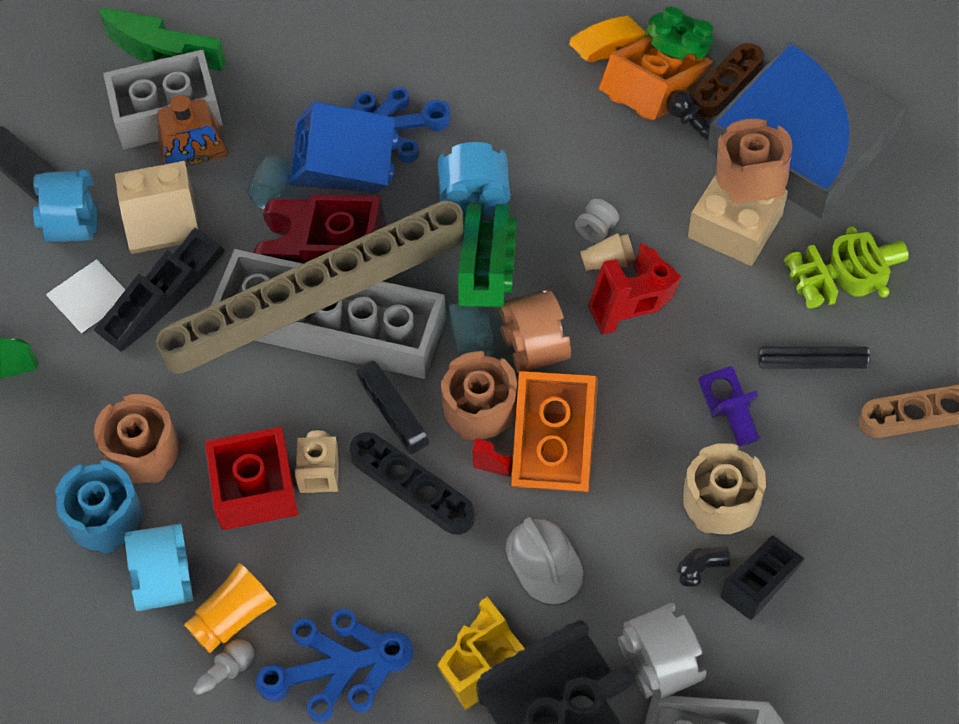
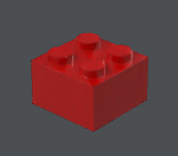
(251, 478)

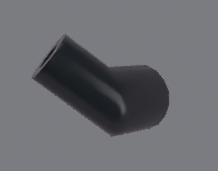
(698, 561)

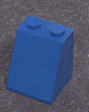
(342, 149)

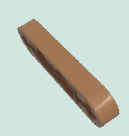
(900, 423)

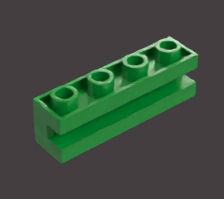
(487, 257)

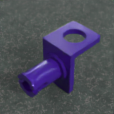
(733, 407)

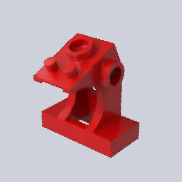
(632, 295)

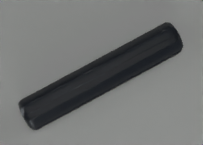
(813, 357)

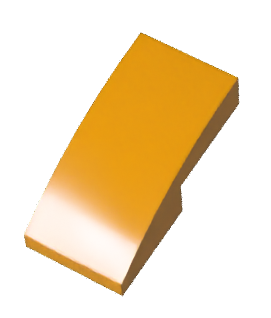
(604, 37)

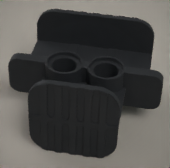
(547, 679)

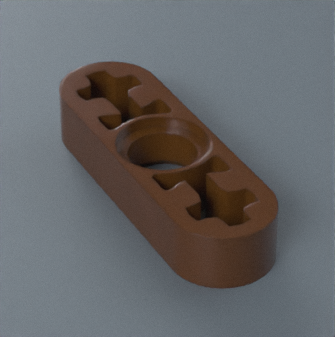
(728, 67)

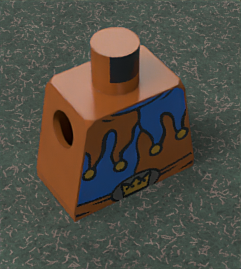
(189, 132)

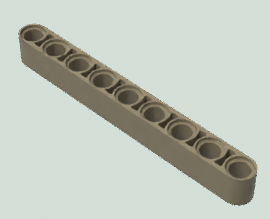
(436, 231)

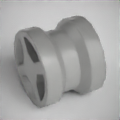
(597, 220)

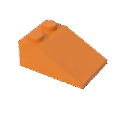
(646, 77)
(554, 431)

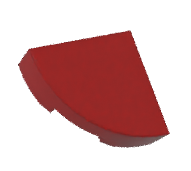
(489, 460)

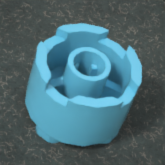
(158, 567)

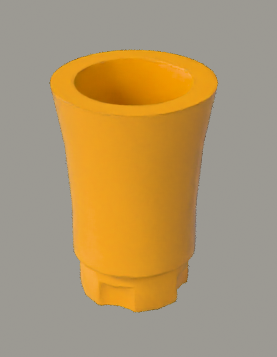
(229, 609)

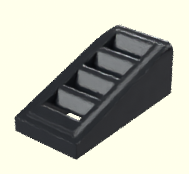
(748, 596)

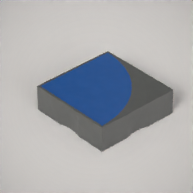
(828, 113)

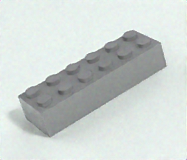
(381, 323)

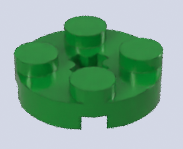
(680, 34)

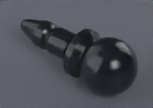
(681, 105)

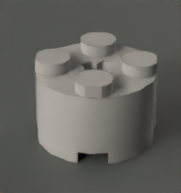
(662, 652)

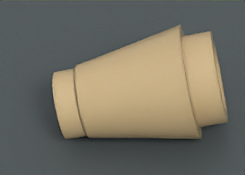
(609, 249)

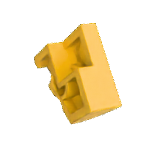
(476, 651)

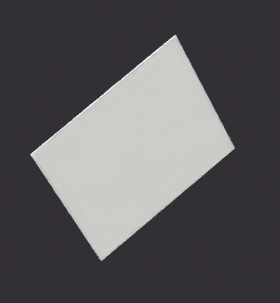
(87, 295)

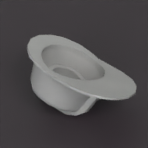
(544, 561)

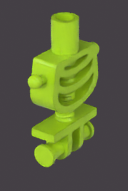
(854, 274)

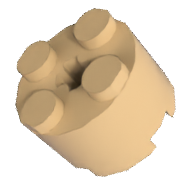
(723, 489)

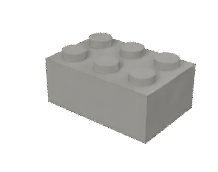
(145, 88)

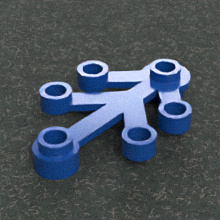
(431, 111)
(341, 665)

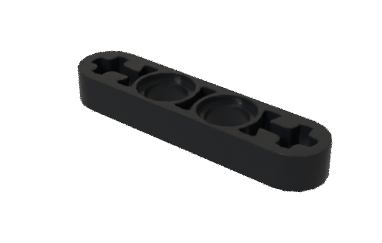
(415, 478)

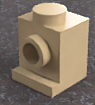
(317, 463)

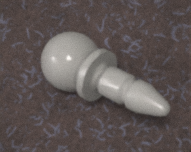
(236, 657)

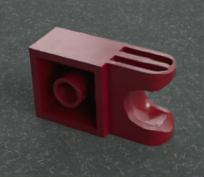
(318, 224)

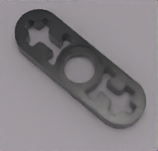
(392, 407)

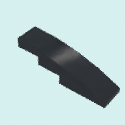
(153, 296)

